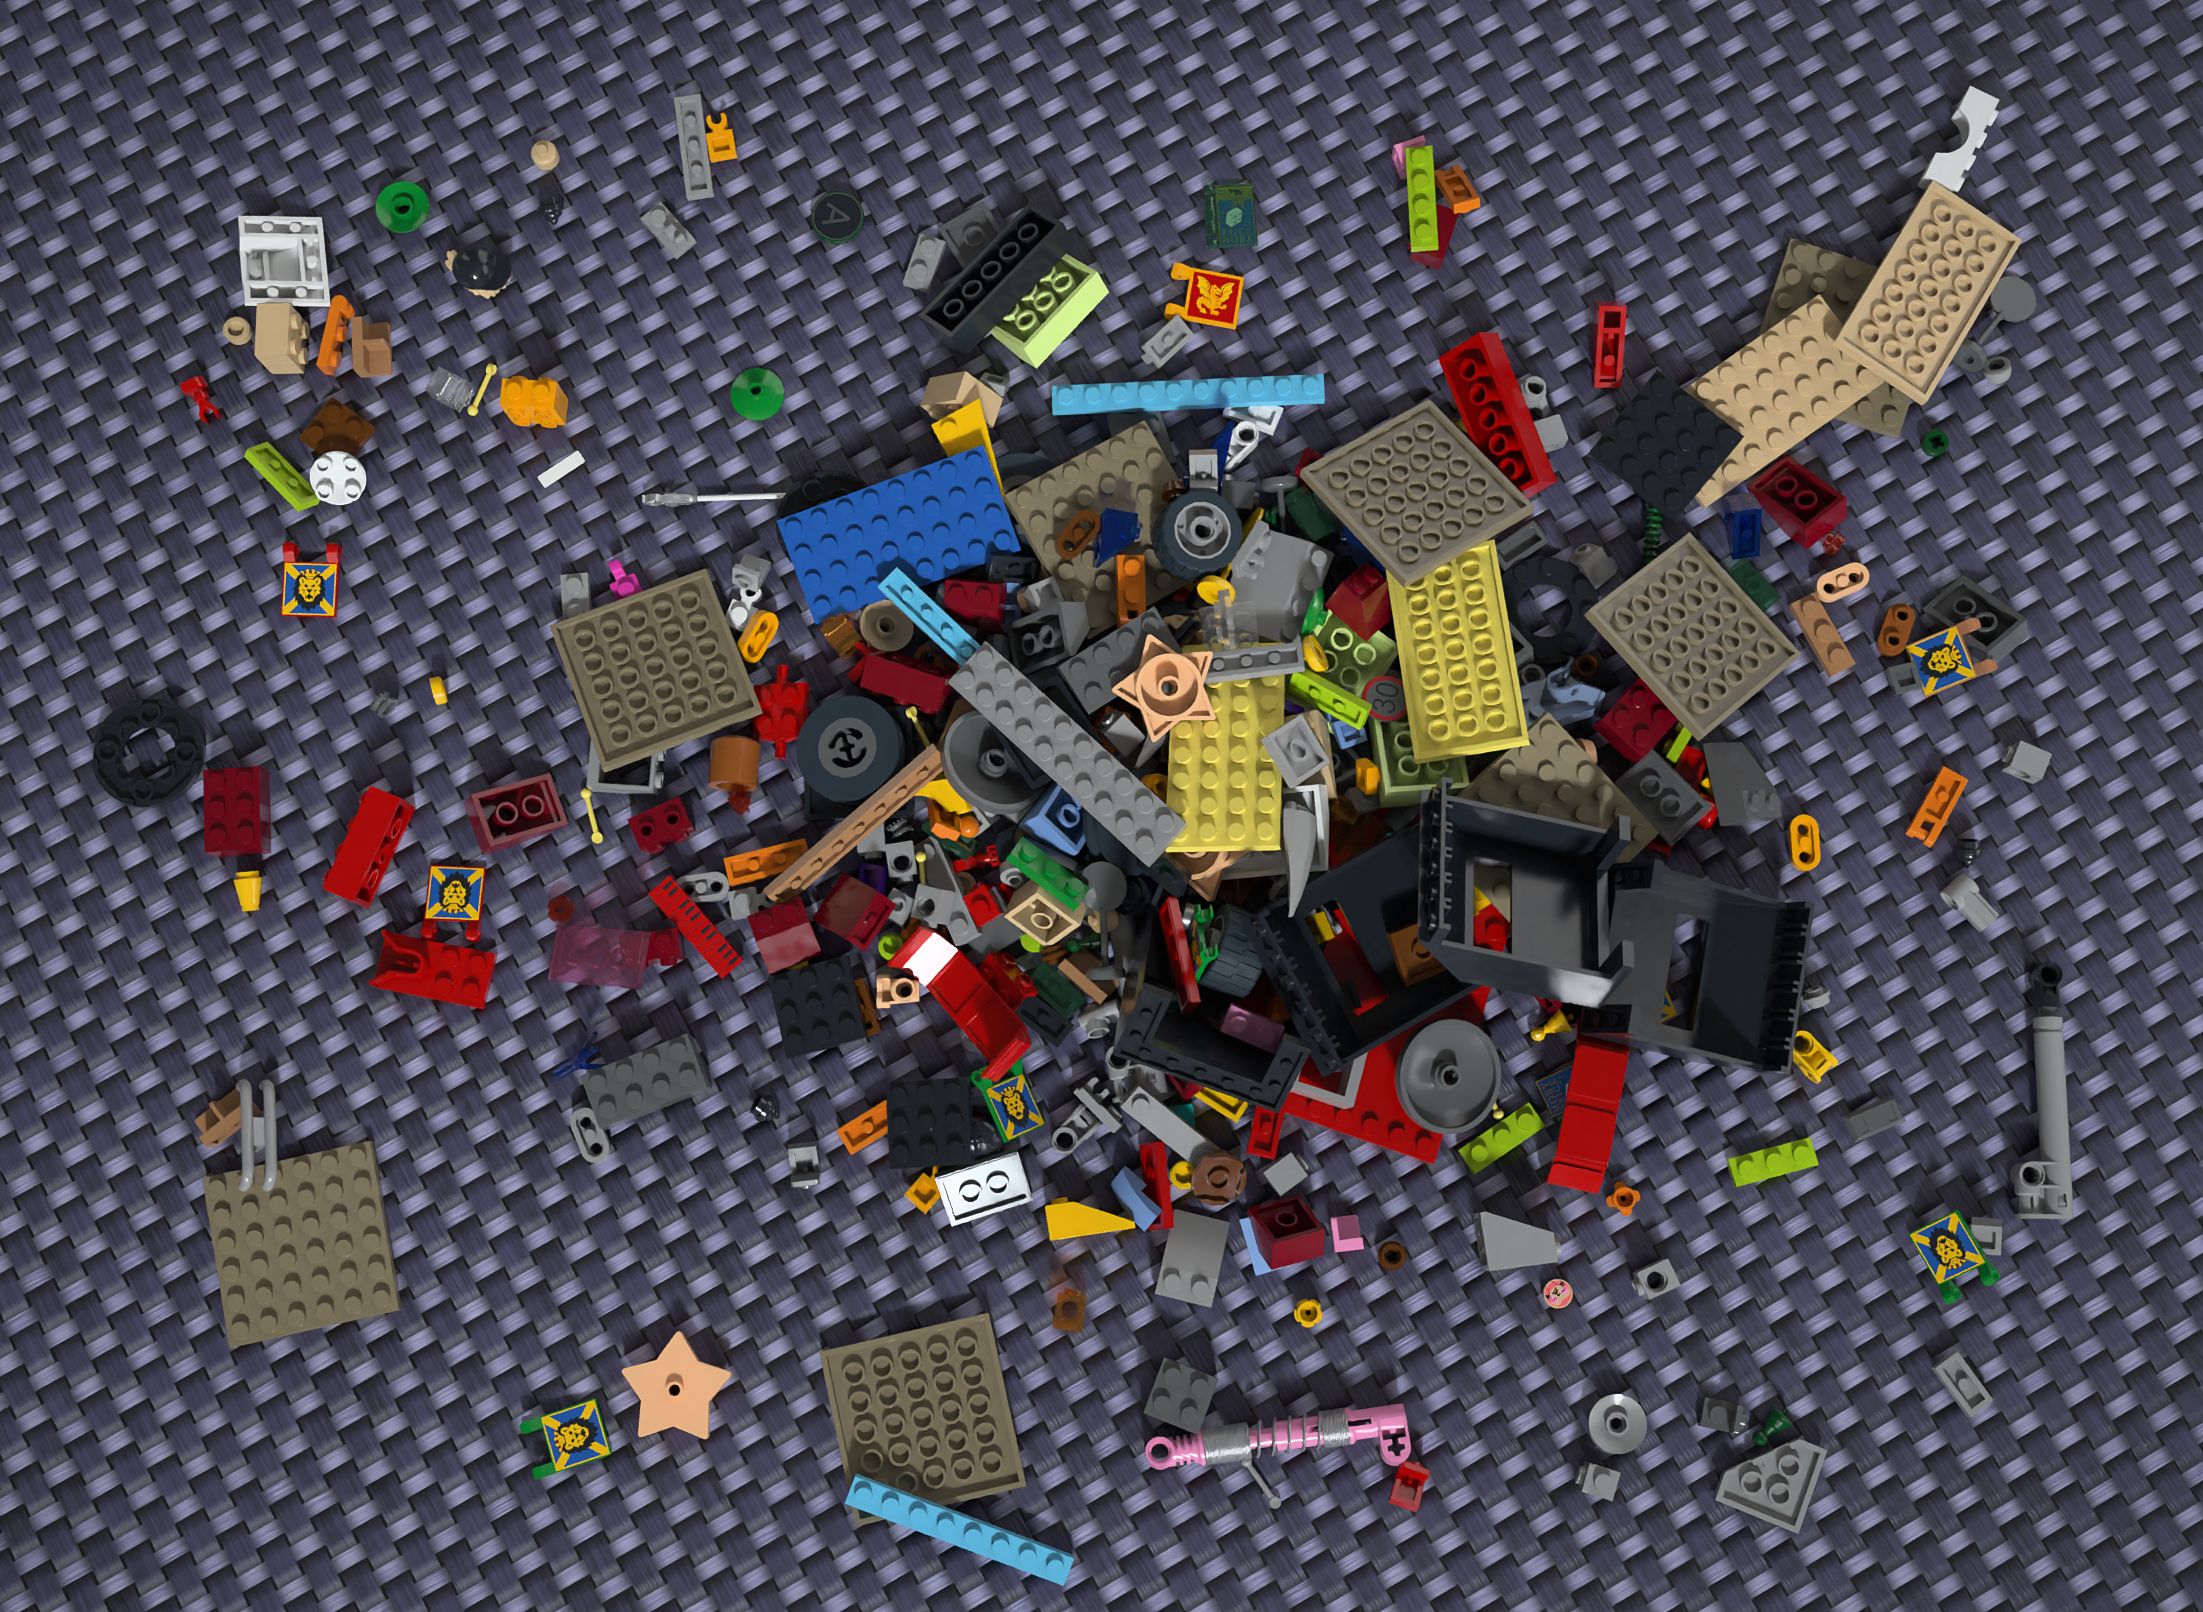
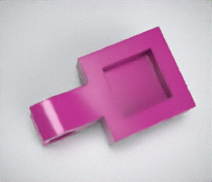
(624, 585)

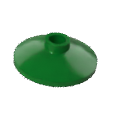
(395, 199)
(765, 403)
(1315, 615)

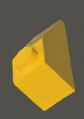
(1075, 1220)

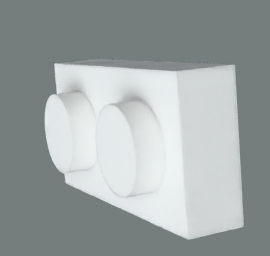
(1264, 417)

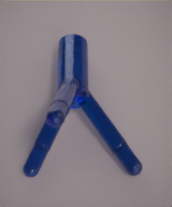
(576, 1063)

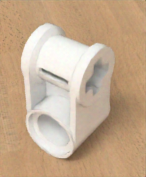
(1238, 448)

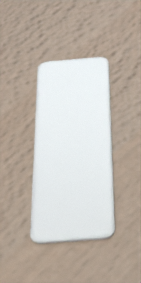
(561, 469)

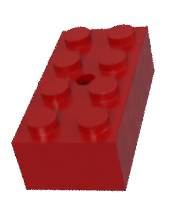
(368, 847)

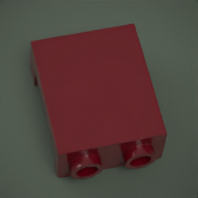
(854, 911)

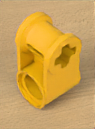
(1813, 1058)

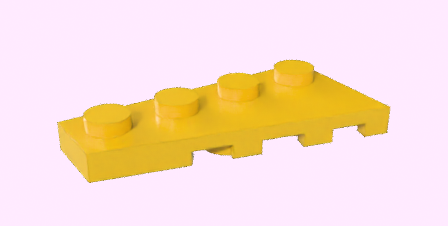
(965, 431)

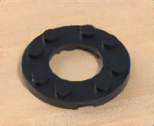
(812, 490)
(1577, 589)
(116, 731)

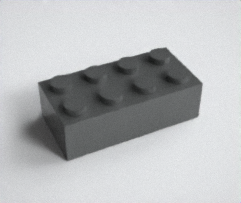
(1112, 659)
(645, 1082)

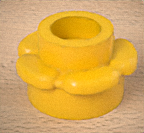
(1314, 1317)

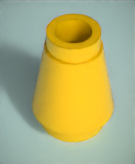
(248, 889)

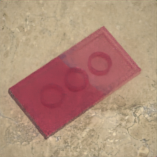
(599, 956)

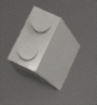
(1512, 1244)

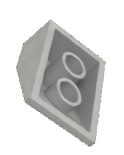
(1192, 1258)

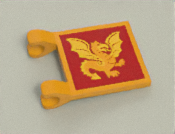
(1210, 297)

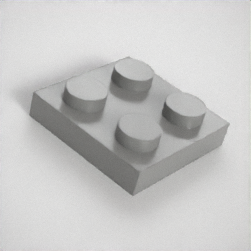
(1295, 751)

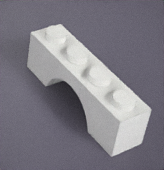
(1971, 117)

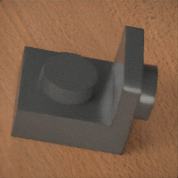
(1722, 1415)

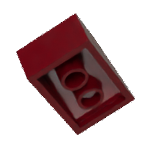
(1799, 501)
(515, 813)

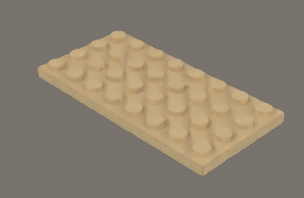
(1927, 292)
(1780, 392)

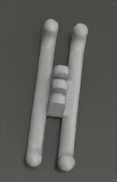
(258, 1133)

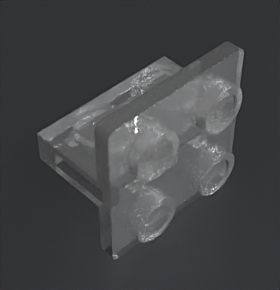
(1229, 625)

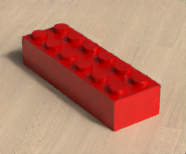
(1497, 412)

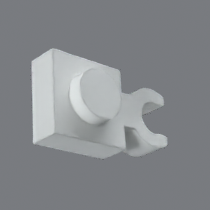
(741, 611)

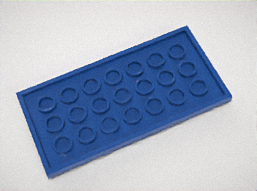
(920, 522)

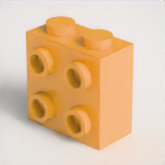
(534, 401)

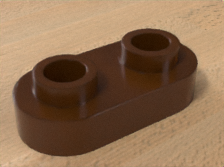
(1077, 535)

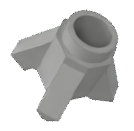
(1534, 394)

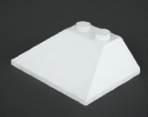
(283, 260)

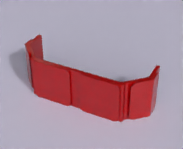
(966, 998)
(1589, 1114)

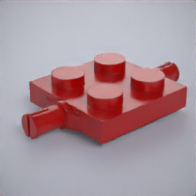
(783, 709)

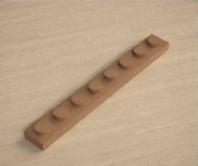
(856, 826)

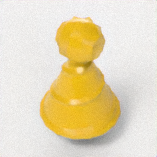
(1556, 1024)

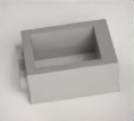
(596, 775)
(1347, 1089)

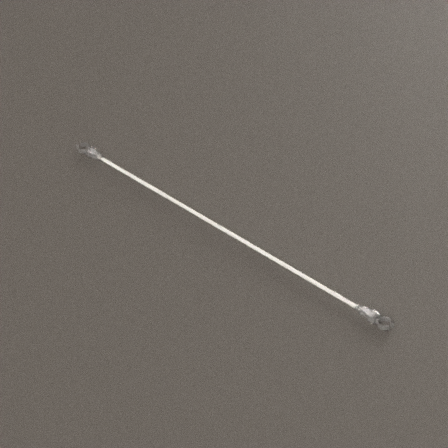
(675, 499)

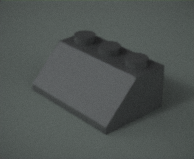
(1047, 636)

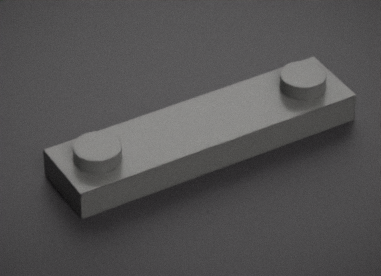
(694, 147)
(1255, 662)
(942, 874)
(1167, 1124)

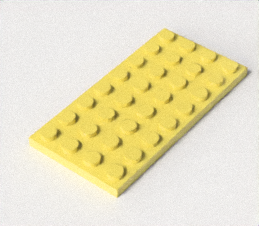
(1458, 659)
(1223, 773)

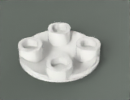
(337, 478)

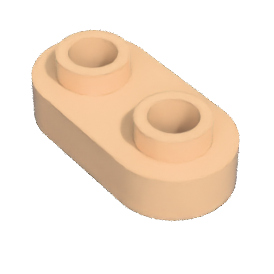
(1840, 582)

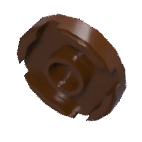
(1217, 1177)

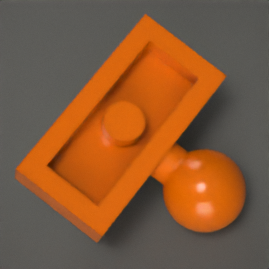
(949, 824)

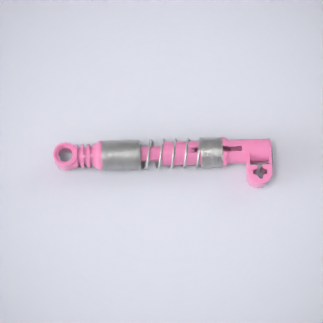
(1236, 1441)

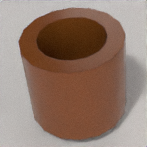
(734, 764)

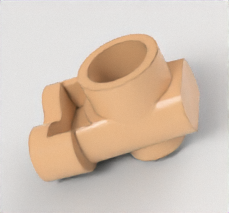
(890, 991)

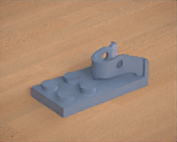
(1561, 697)

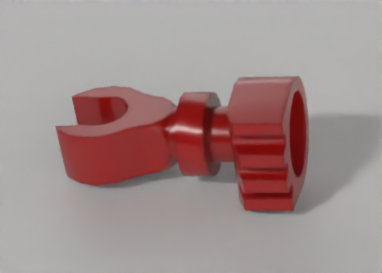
(196, 387)
(980, 859)

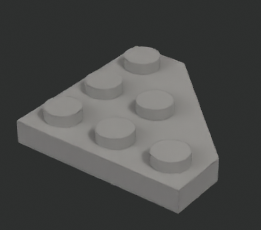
(1774, 1484)

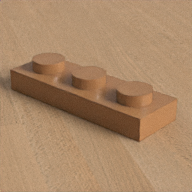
(1821, 635)

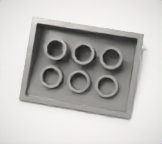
(1283, 586)

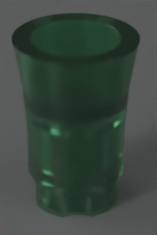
(1309, 516)

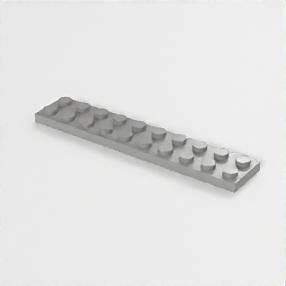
(1068, 754)

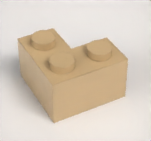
(954, 391)

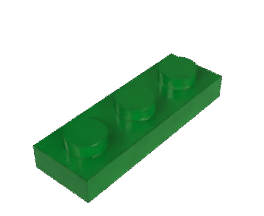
(1048, 873)

